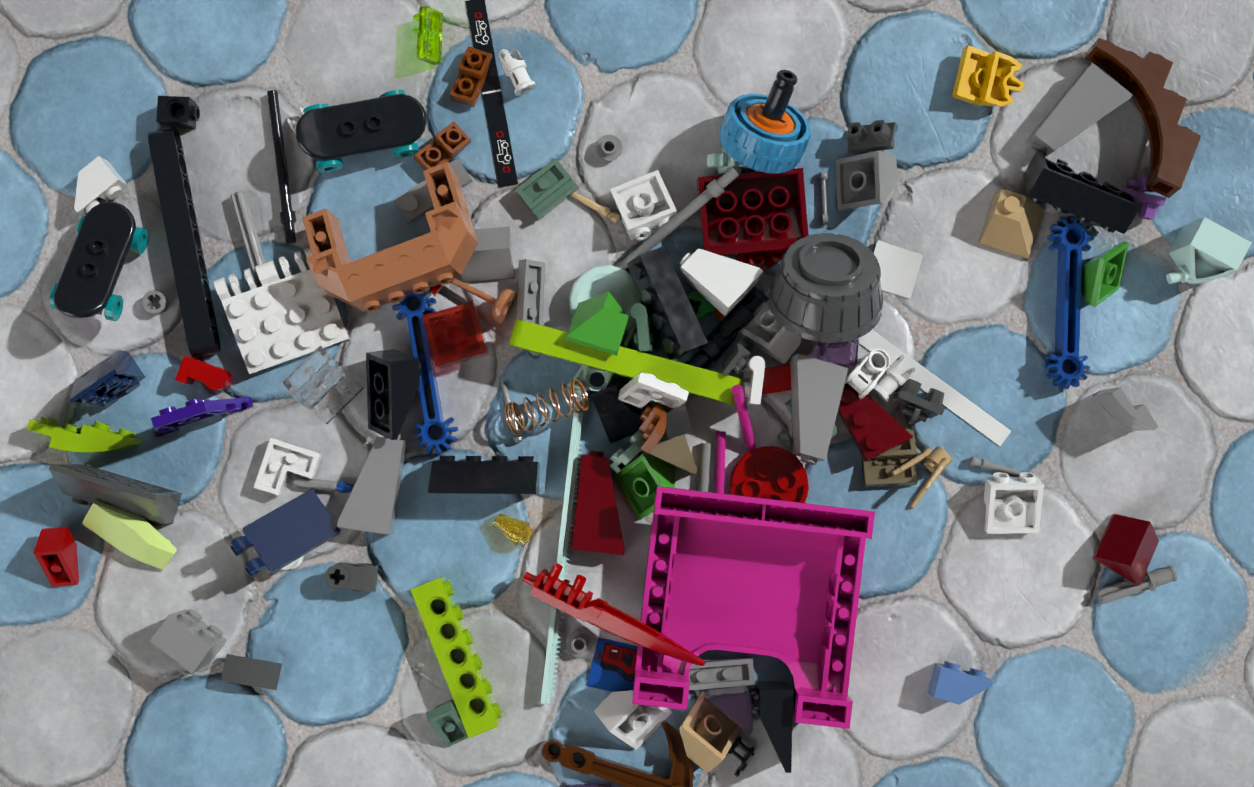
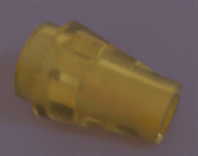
(514, 529)

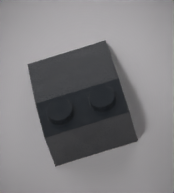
(391, 387)
(774, 707)

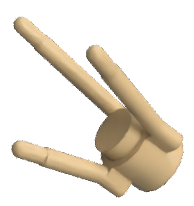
(935, 462)

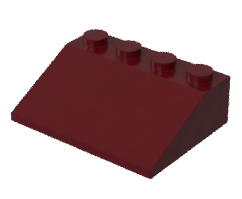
(754, 213)

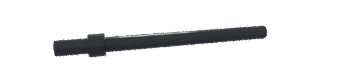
(287, 216)

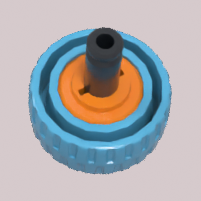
(765, 129)

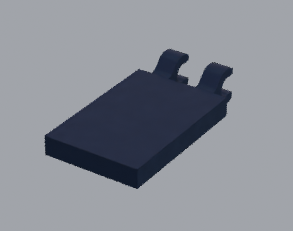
(286, 534)

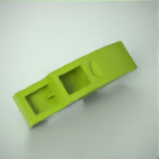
(88, 438)

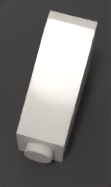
(719, 278)

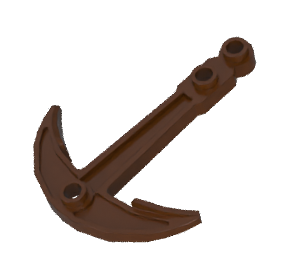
(680, 774)

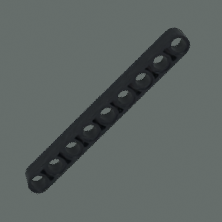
(184, 242)

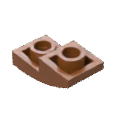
(471, 76)
(443, 148)
(653, 426)

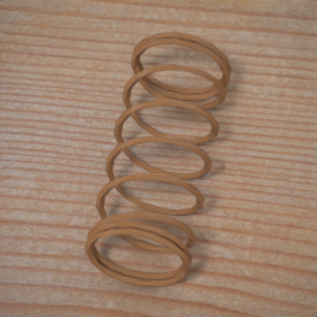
(514, 406)

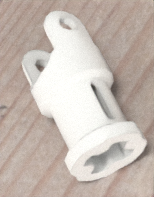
(516, 70)
(892, 380)

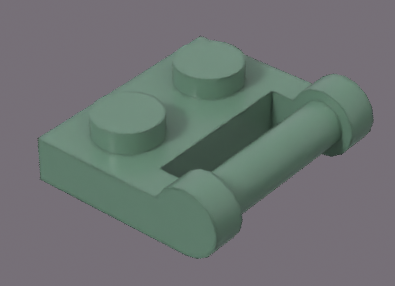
(646, 335)

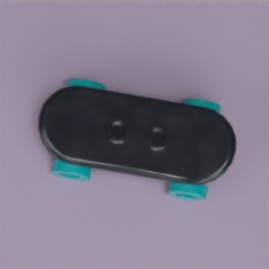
(361, 128)
(97, 262)

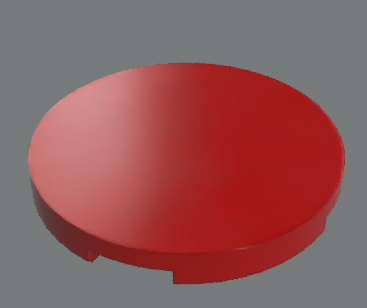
(770, 474)

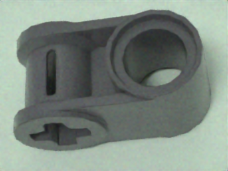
(358, 577)

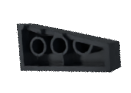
(1079, 194)

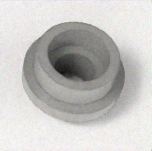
(609, 155)
(579, 635)

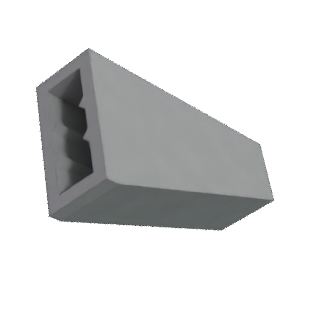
(1082, 105)
(815, 404)
(377, 489)

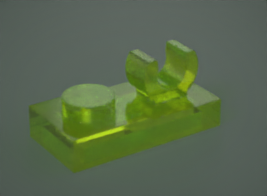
(429, 35)

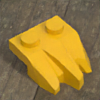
(986, 78)

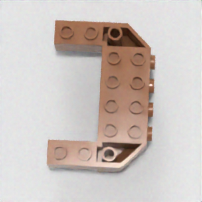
(401, 268)

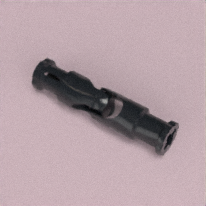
(735, 321)

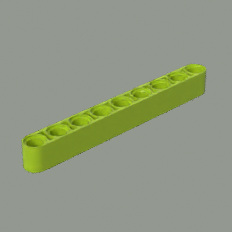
(626, 363)

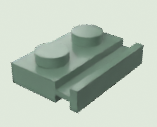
(547, 189)

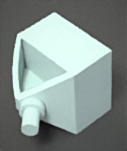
(1206, 252)

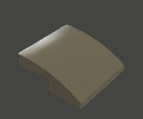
(878, 470)

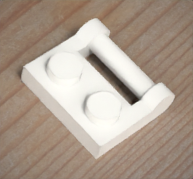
(753, 380)

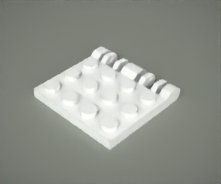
(281, 316)

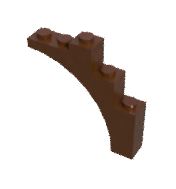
(1170, 144)

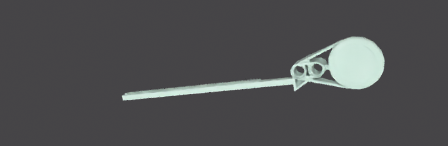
(626, 293)

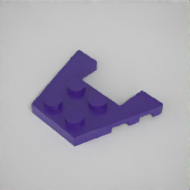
(196, 410)

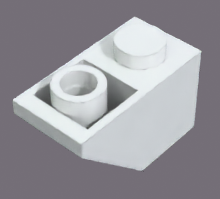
(97, 184)

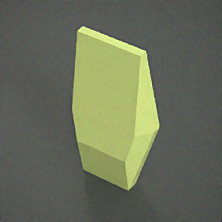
(129, 534)

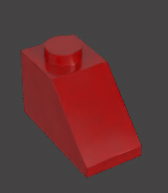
(58, 556)

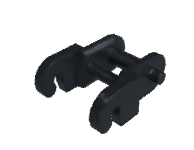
(749, 752)

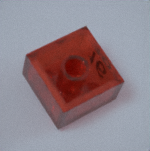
(455, 335)

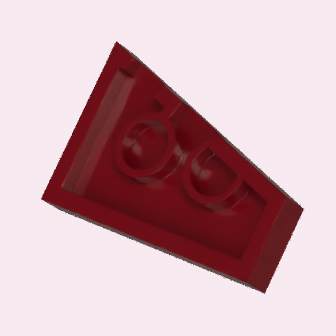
(870, 424)

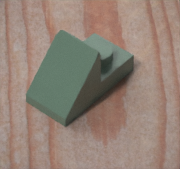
(447, 723)

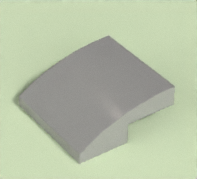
(1120, 408)

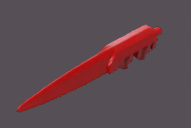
(602, 615)

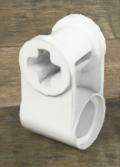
(865, 375)

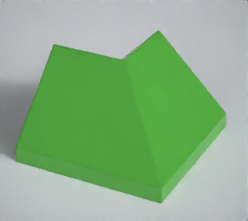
(1103, 274)
(599, 324)
(640, 481)

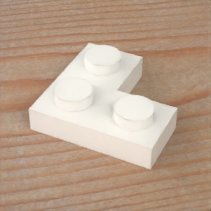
(646, 388)
(280, 460)

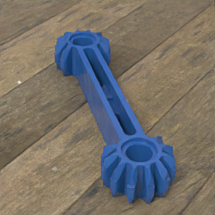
(1068, 302)
(427, 376)

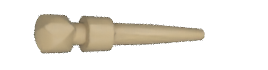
(603, 210)

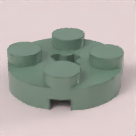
(626, 456)

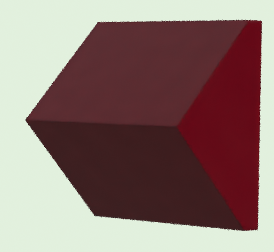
(1127, 547)

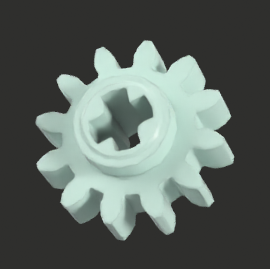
(723, 162)

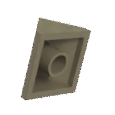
(676, 453)

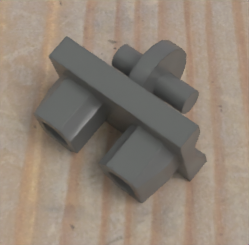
(873, 137)
(930, 404)

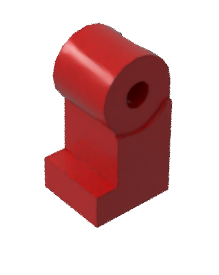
(211, 375)

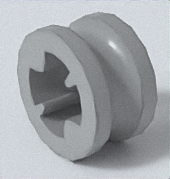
(147, 302)

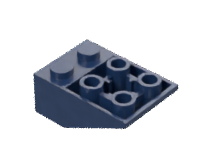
(107, 381)

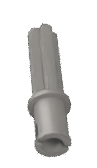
(1126, 588)

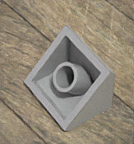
(491, 257)

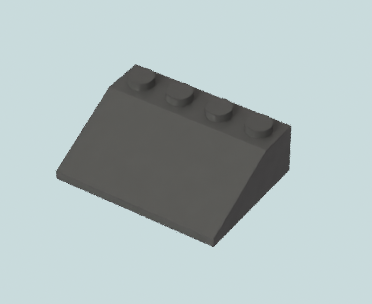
(128, 494)

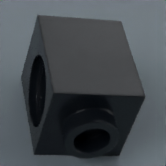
(169, 105)

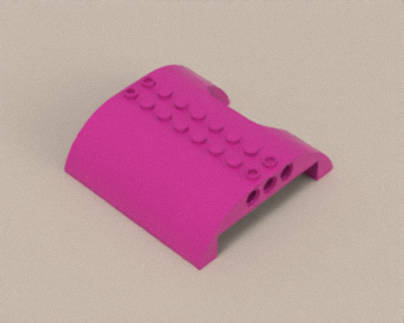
(758, 583)

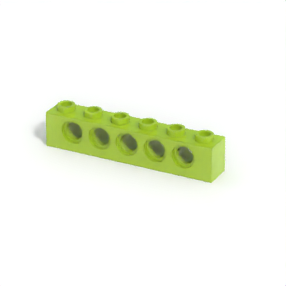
(473, 720)

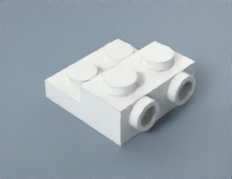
(644, 205)
(1013, 503)

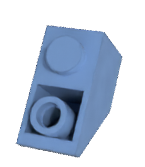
(957, 685)

